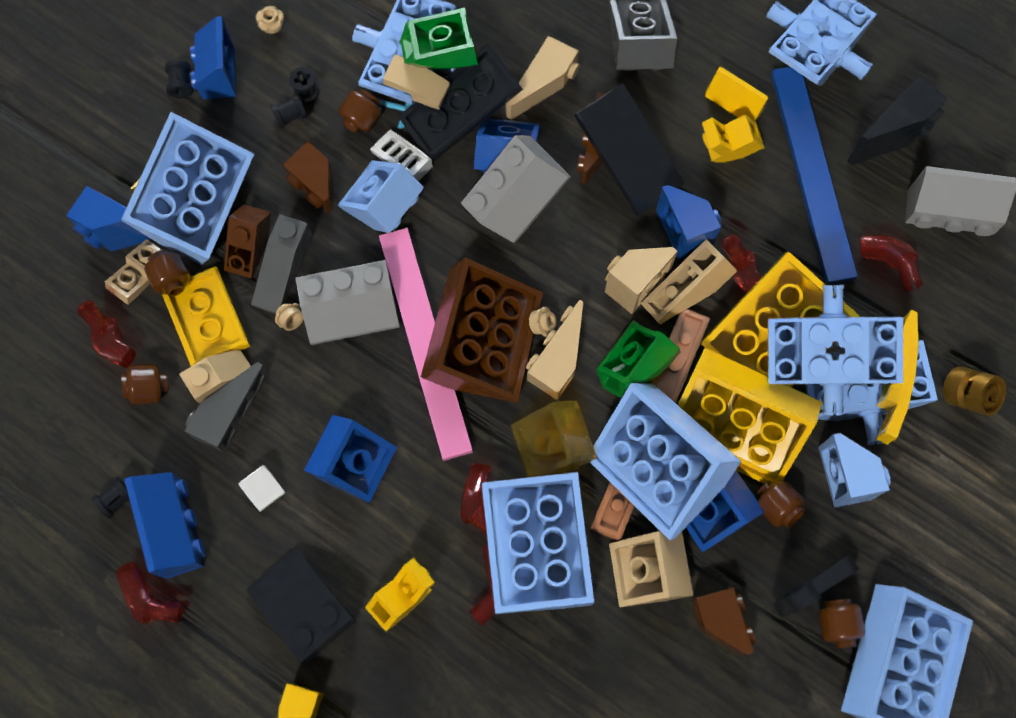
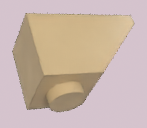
(214, 373)

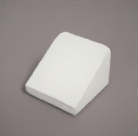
(261, 488)

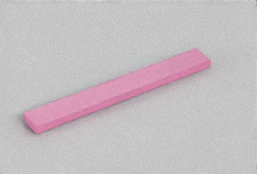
(419, 325)

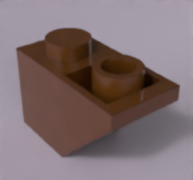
(313, 174)
(246, 240)
(722, 620)

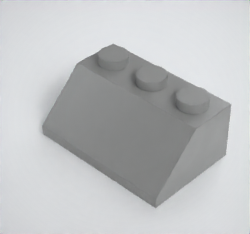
(515, 188)
(960, 200)
(347, 302)

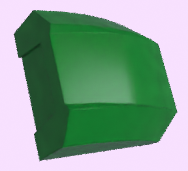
(439, 41)
(636, 358)

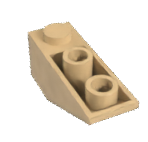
(557, 362)

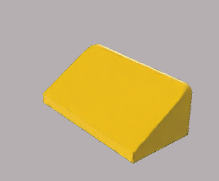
(736, 95)

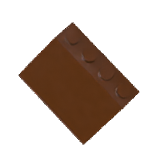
(481, 333)

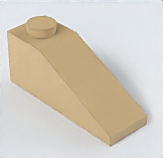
(545, 76)
(689, 283)

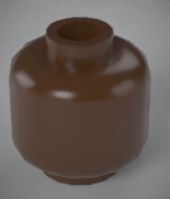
(359, 111)
(167, 273)
(143, 384)
(781, 503)
(841, 623)

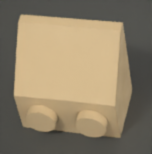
(637, 275)
(650, 569)

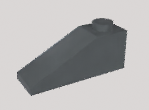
(281, 263)
(223, 412)

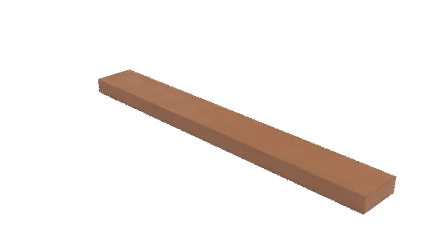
(687, 335)

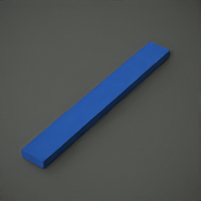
(813, 176)

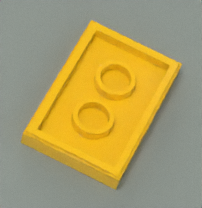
(206, 317)

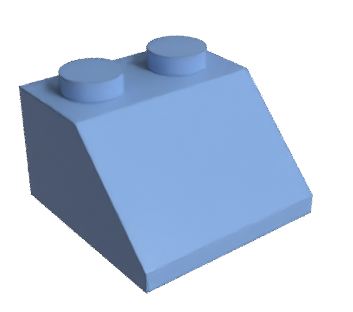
(382, 195)
(852, 471)

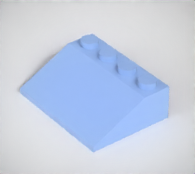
(187, 189)
(662, 458)
(537, 544)
(907, 657)

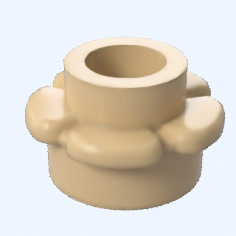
(272, 25)
(289, 316)
(542, 321)

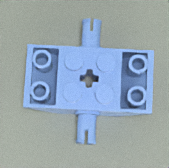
(822, 38)
(388, 43)
(868, 350)
(862, 398)

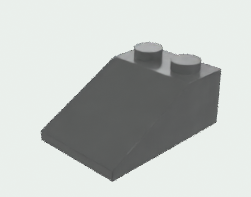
(642, 34)

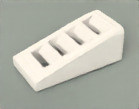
(418, 170)

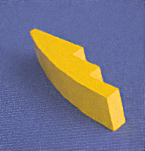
(897, 396)

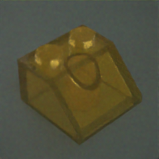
(553, 440)

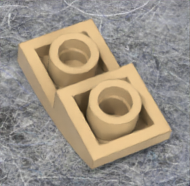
(420, 82)
(131, 278)

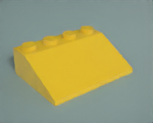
(783, 292)
(748, 416)

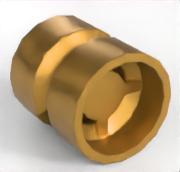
(974, 390)

